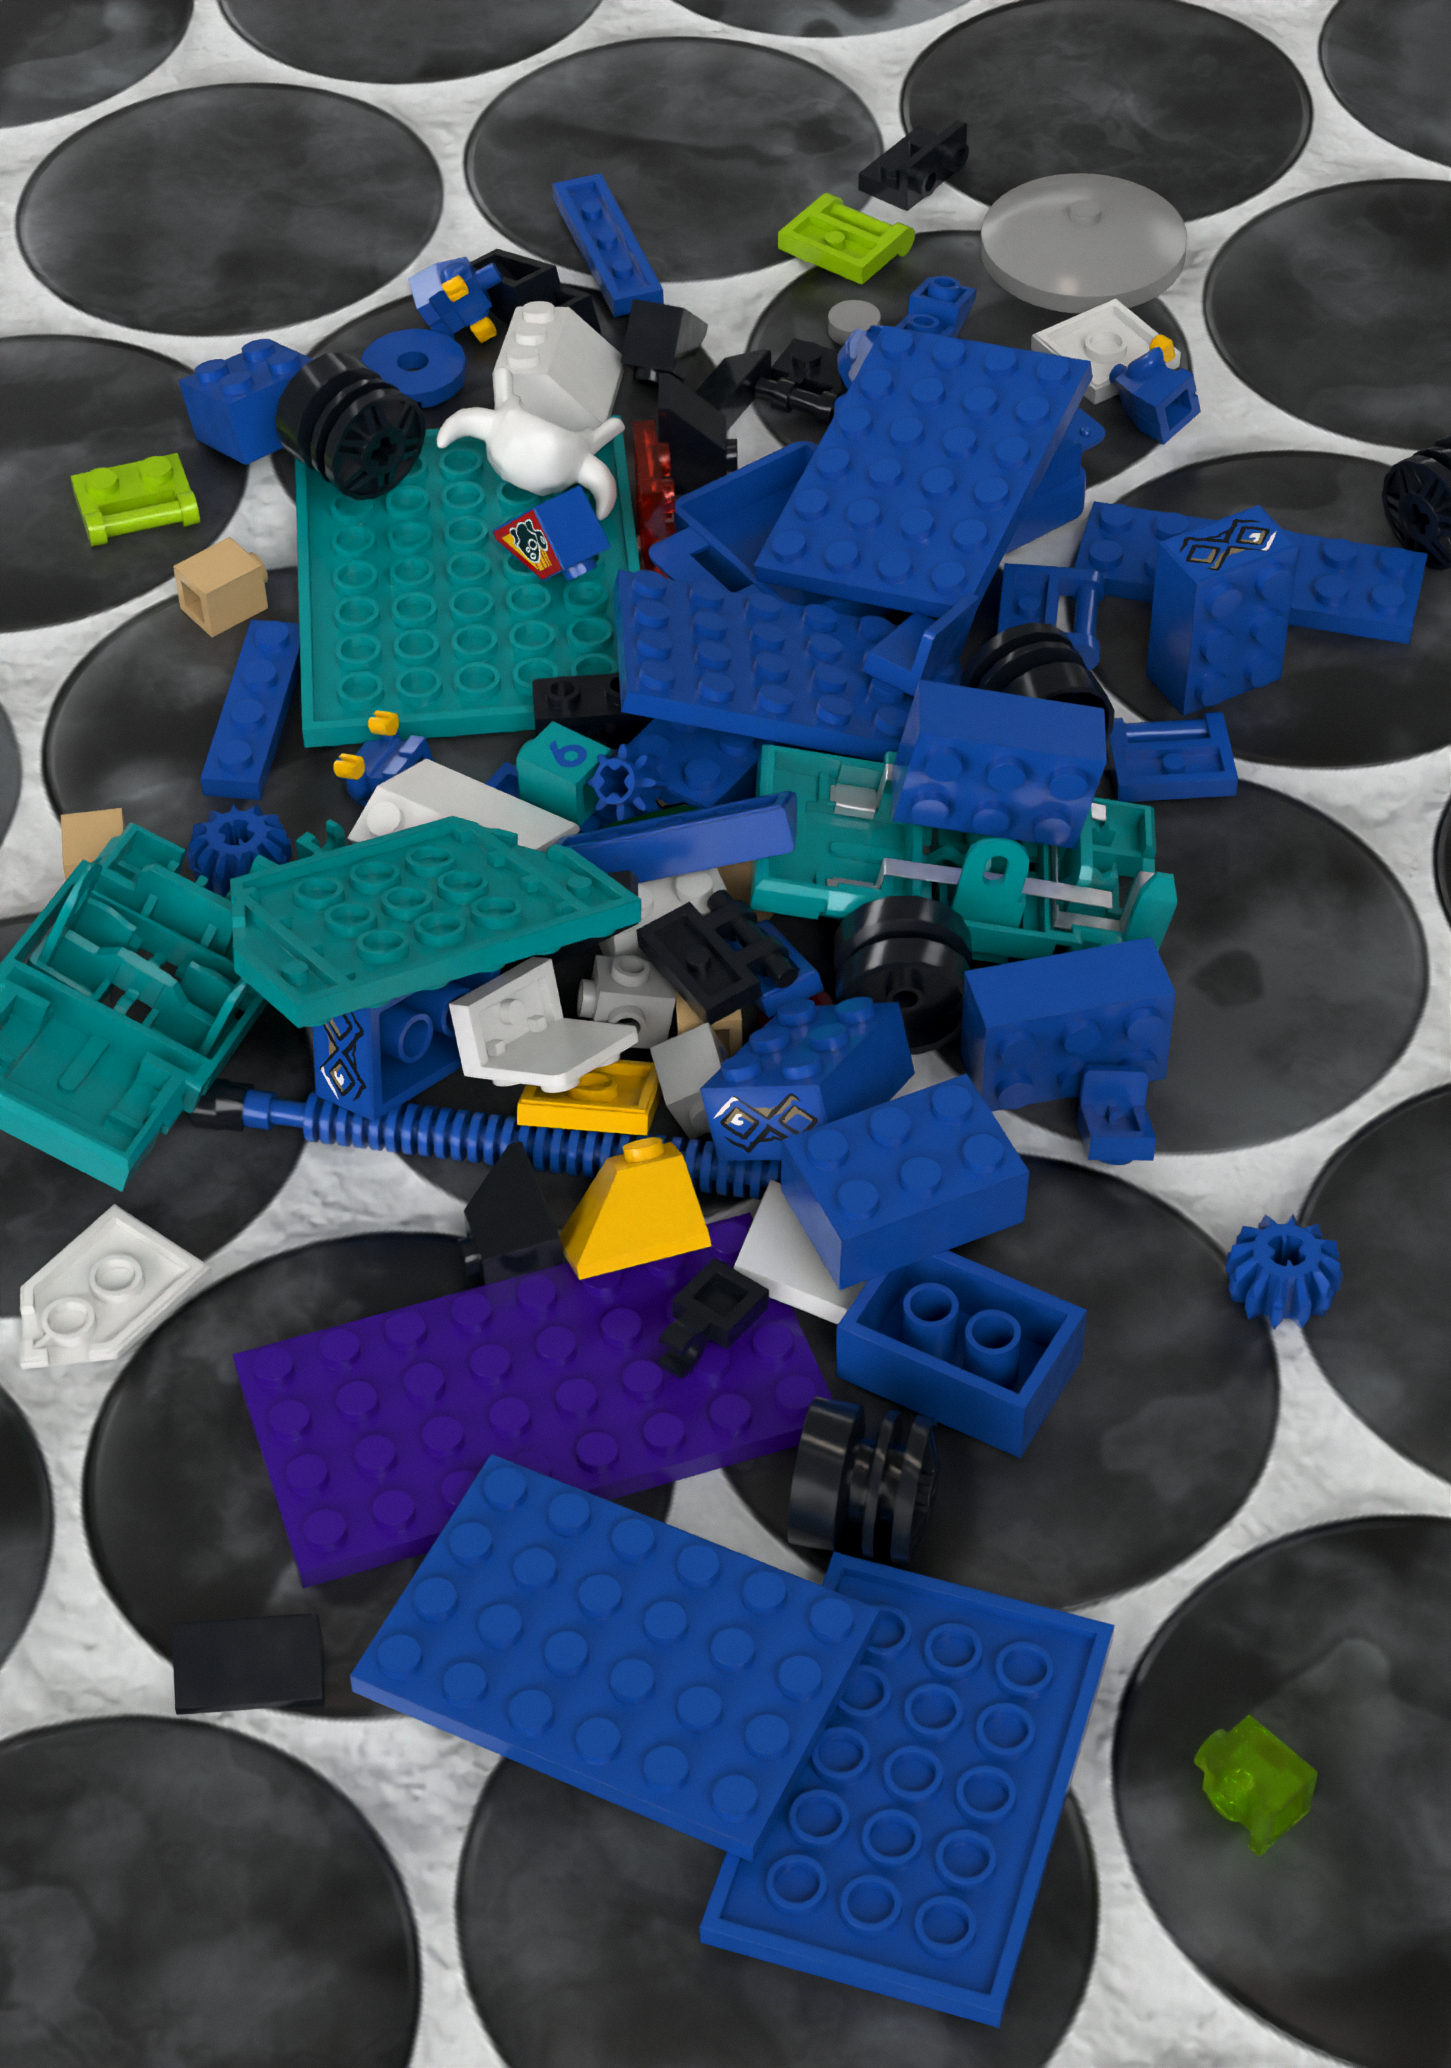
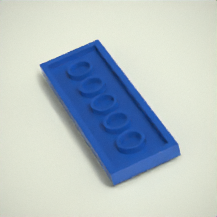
(1335, 586)

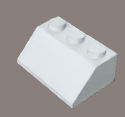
(561, 366)
(436, 792)

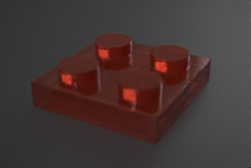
(653, 494)

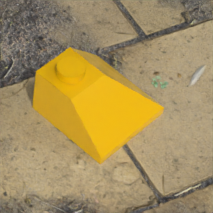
(635, 1212)

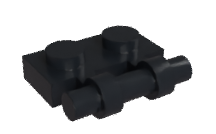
(804, 380)
(704, 967)

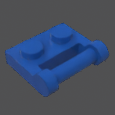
(1033, 594)
(1172, 759)

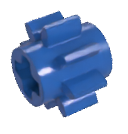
(627, 782)

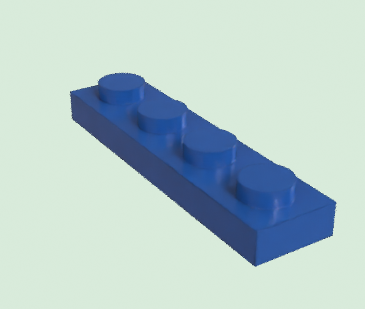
(607, 243)
(253, 712)

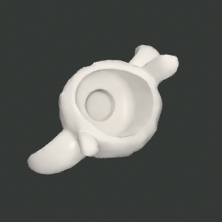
(535, 451)

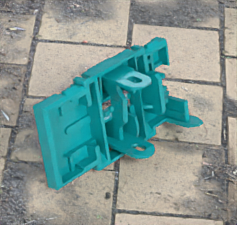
(85, 1074)

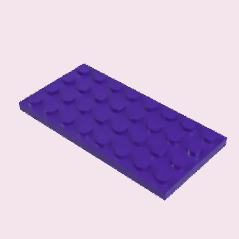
(396, 1413)

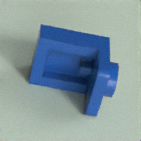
(1114, 1114)

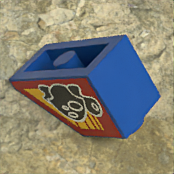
(556, 536)

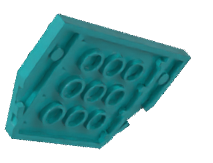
(412, 916)

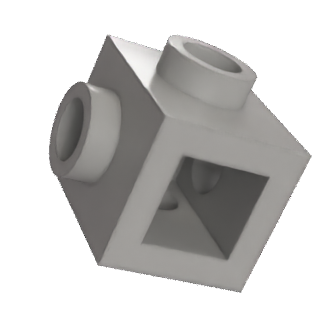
(628, 993)

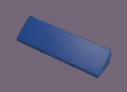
(693, 838)

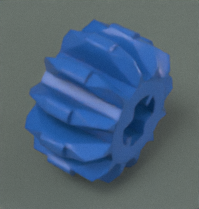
(231, 842)
(1283, 1271)

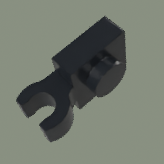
(714, 1307)

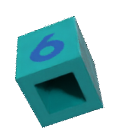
(556, 772)

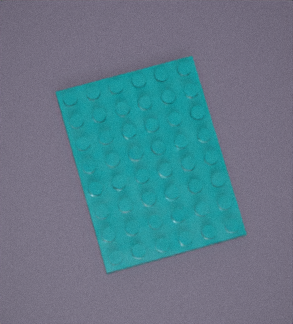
(433, 617)

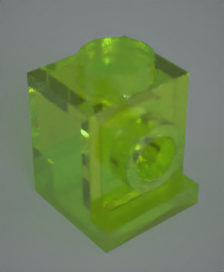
(1256, 1781)

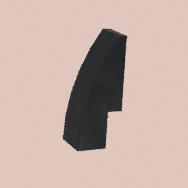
(531, 281)

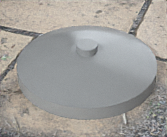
(1083, 242)

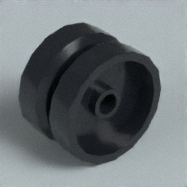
(909, 955)

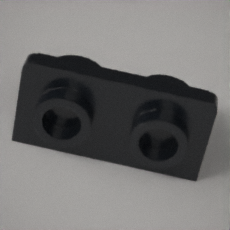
(916, 165)
(586, 706)

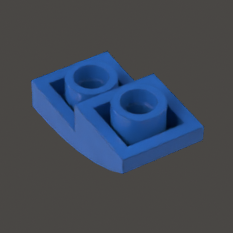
(939, 306)

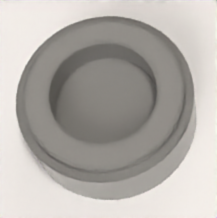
(849, 316)

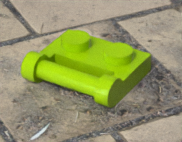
(844, 239)
(134, 497)

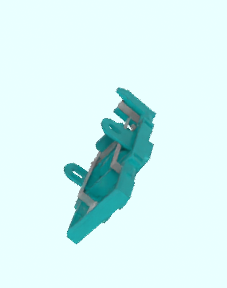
(857, 854)

